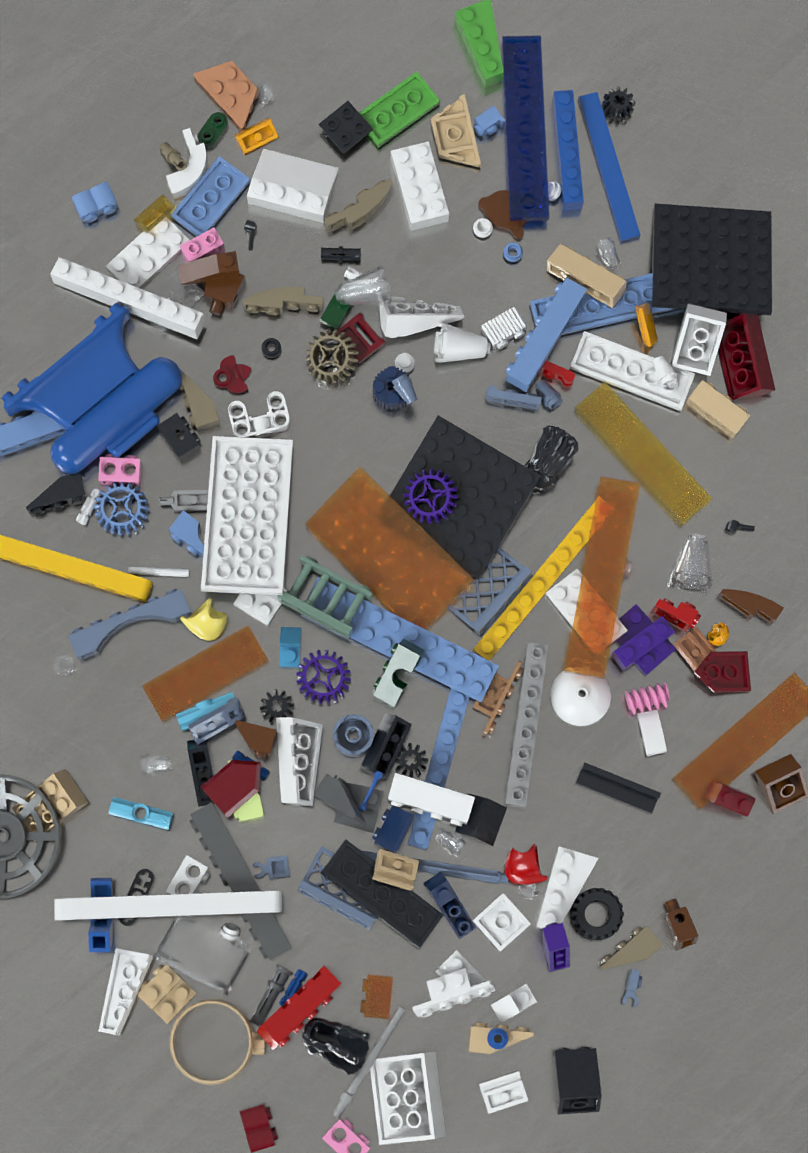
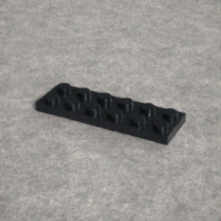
(395, 906)

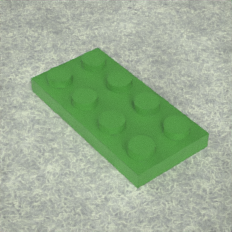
(399, 108)

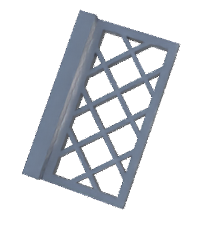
(502, 600)
(332, 900)

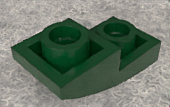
(334, 313)

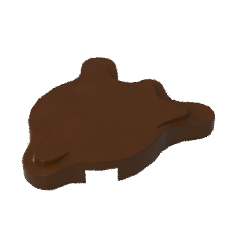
(497, 212)

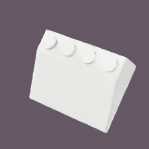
(292, 185)
(407, 1098)

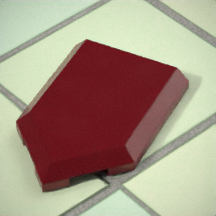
(725, 671)
(233, 785)

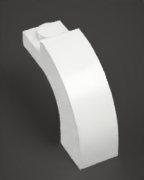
(183, 181)

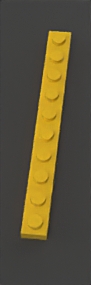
(536, 587)

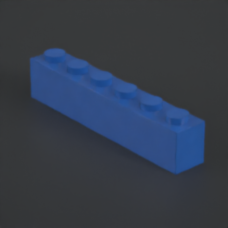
(567, 150)

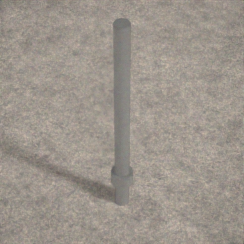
(348, 1096)

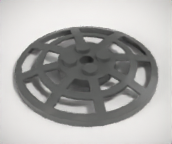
(17, 836)

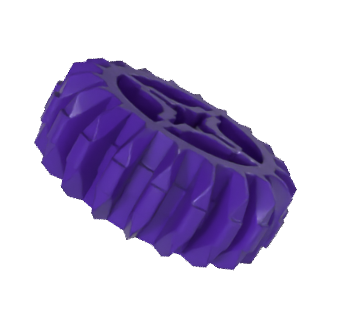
(427, 488)
(331, 673)

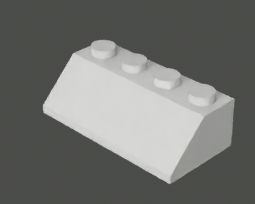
(430, 799)

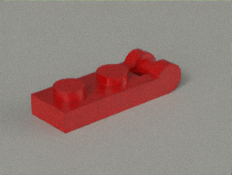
(551, 370)

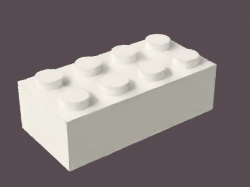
(419, 186)

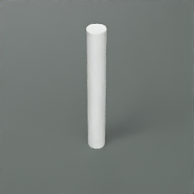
(158, 571)

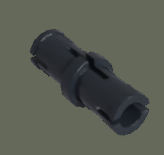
(341, 253)

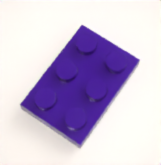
(635, 621)

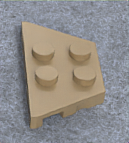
(455, 134)

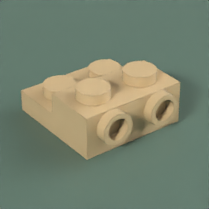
(166, 993)

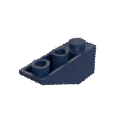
(450, 905)

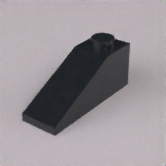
(201, 768)

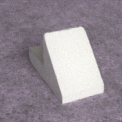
(513, 1003)

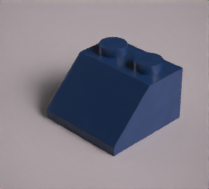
(393, 829)

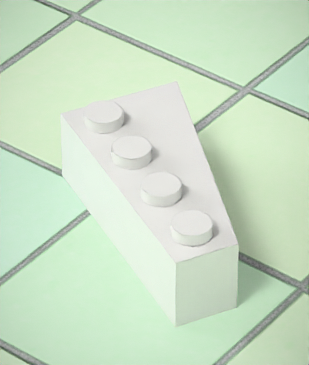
(298, 759)
(565, 881)

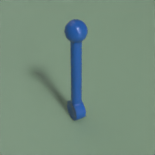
(377, 776)

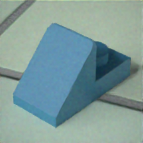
(290, 647)

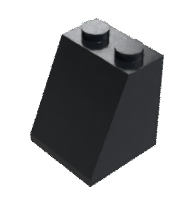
(577, 1080)

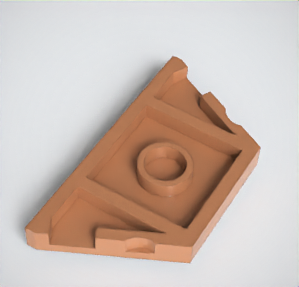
(230, 90)

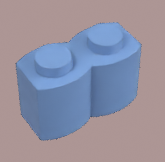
(95, 202)

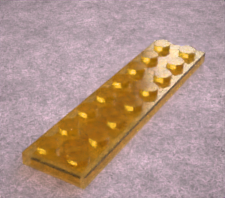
(643, 453)

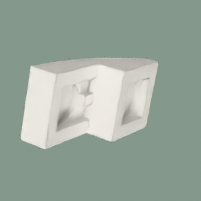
(652, 733)

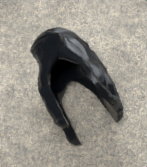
(552, 455)
(337, 1044)

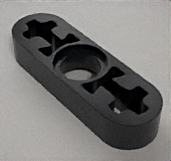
(148, 885)

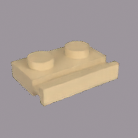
(395, 869)

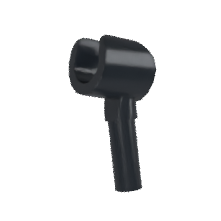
(252, 227)
(733, 525)

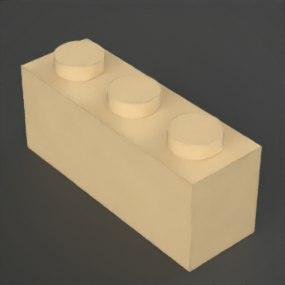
(718, 408)

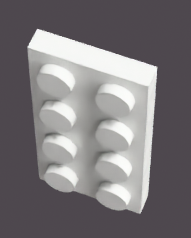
(147, 254)
(565, 597)

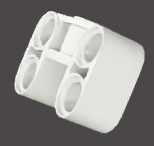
(262, 425)

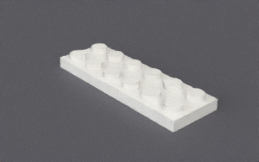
(629, 370)

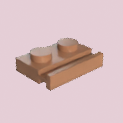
(694, 647)

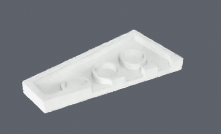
(123, 986)

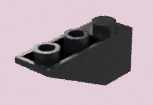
(63, 491)

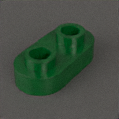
(213, 129)

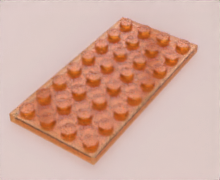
(388, 550)

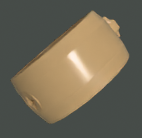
(256, 1042)

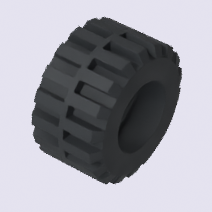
(615, 914)

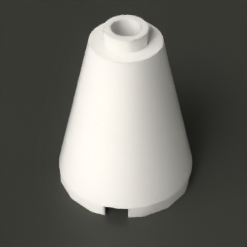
(458, 344)

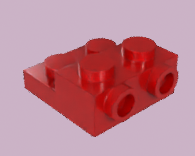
(682, 617)

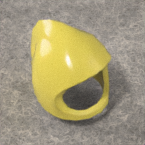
(206, 622)

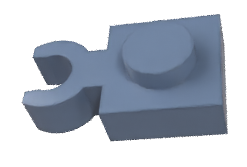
(276, 867)

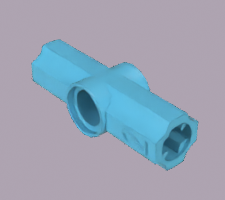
(201, 709)
(128, 809)

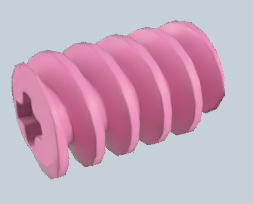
(647, 698)

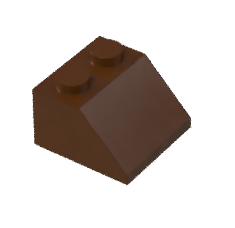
(258, 739)
(782, 783)

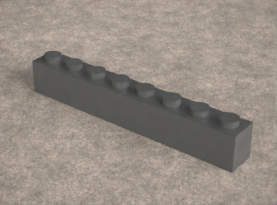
(238, 877)

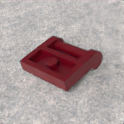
(363, 347)

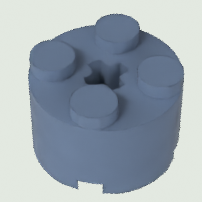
(349, 724)

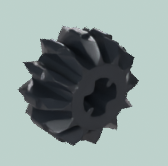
(617, 109)
(279, 699)
(413, 767)

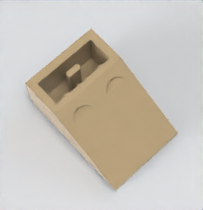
(63, 795)

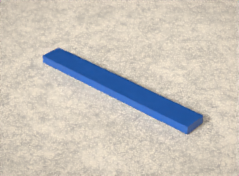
(609, 167)

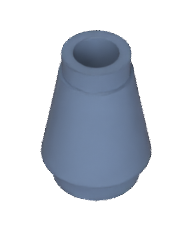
(404, 387)
(550, 397)

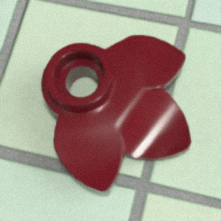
(235, 374)

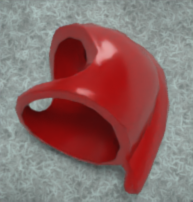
(524, 867)

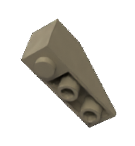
(201, 406)
(638, 948)

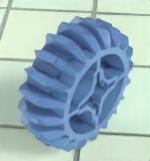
(126, 501)

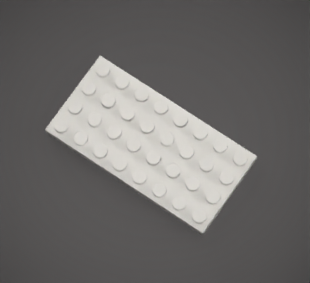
(247, 515)

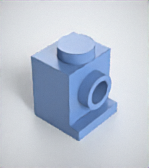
(488, 122)

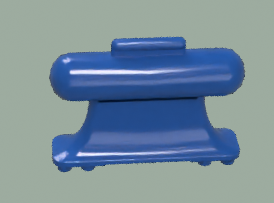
(98, 395)

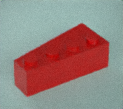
(298, 1008)

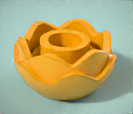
(719, 634)

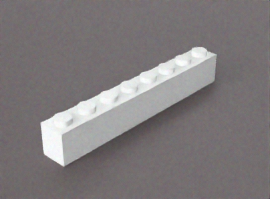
(137, 300)

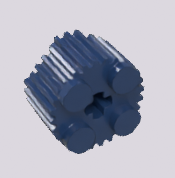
(381, 392)

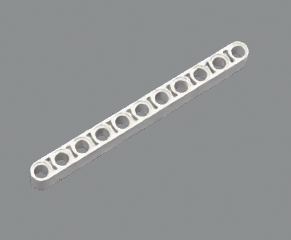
(168, 905)

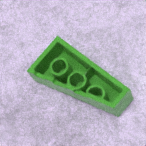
(480, 37)

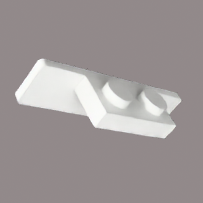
(451, 990)

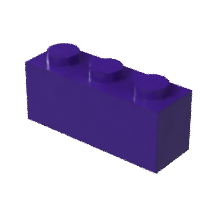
(642, 643)
(556, 946)

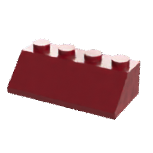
(745, 358)

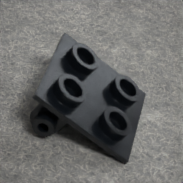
(345, 127)

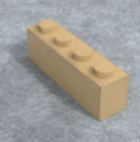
(595, 278)

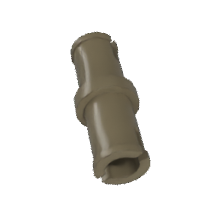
(173, 156)

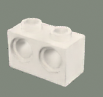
(183, 877)

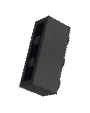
(386, 745)

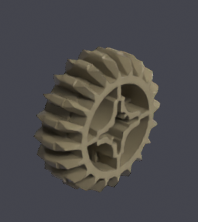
(326, 361)

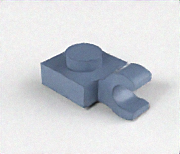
(634, 982)

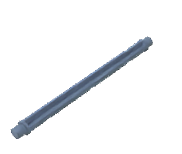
(455, 870)

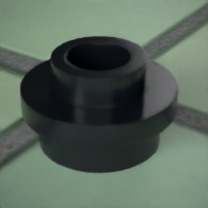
(271, 342)

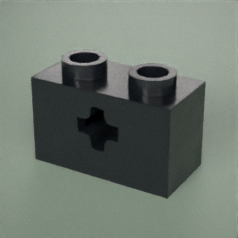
(181, 448)

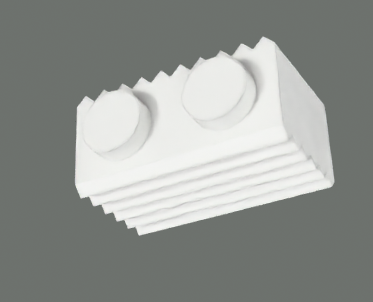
(504, 328)

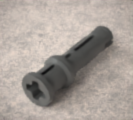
(275, 986)

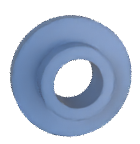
(513, 246)

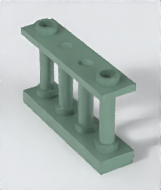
(325, 616)

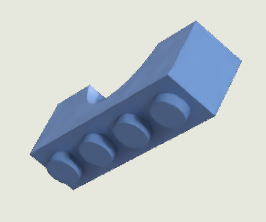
(186, 530)

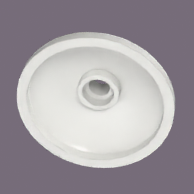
(577, 709)

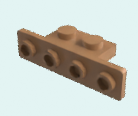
(493, 700)

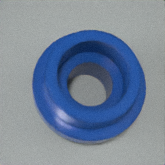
(490, 1038)

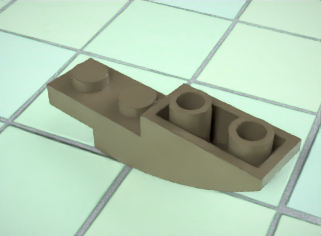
(367, 204)
(274, 300)

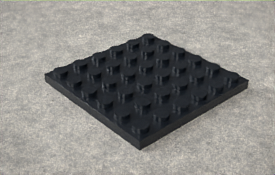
(712, 259)
(489, 492)

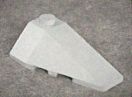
(408, 318)

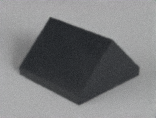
(483, 820)

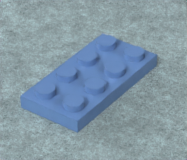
(210, 197)

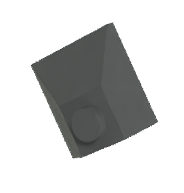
(370, 814)

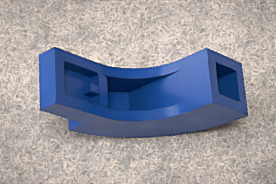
(101, 930)

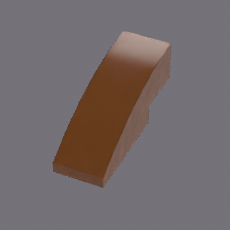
(751, 603)

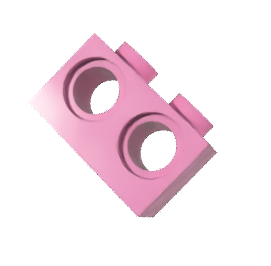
(202, 246)
(119, 474)
(342, 1146)

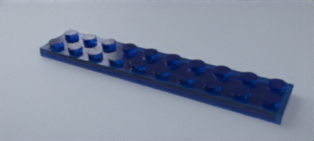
(525, 128)

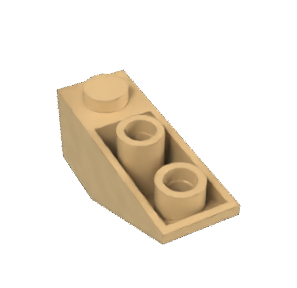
(479, 1033)

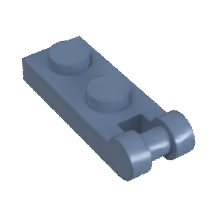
(513, 398)
(216, 721)

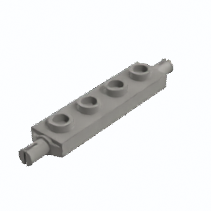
(186, 500)

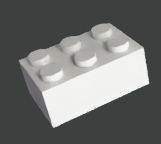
(699, 339)

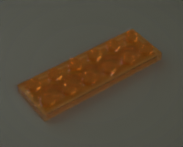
(205, 673)

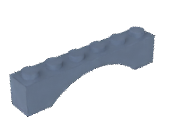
(90, 640)

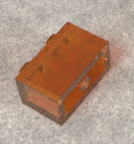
(378, 996)

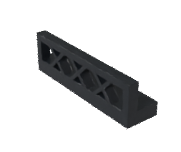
(617, 788)

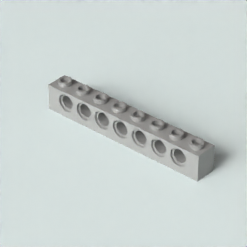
(526, 725)

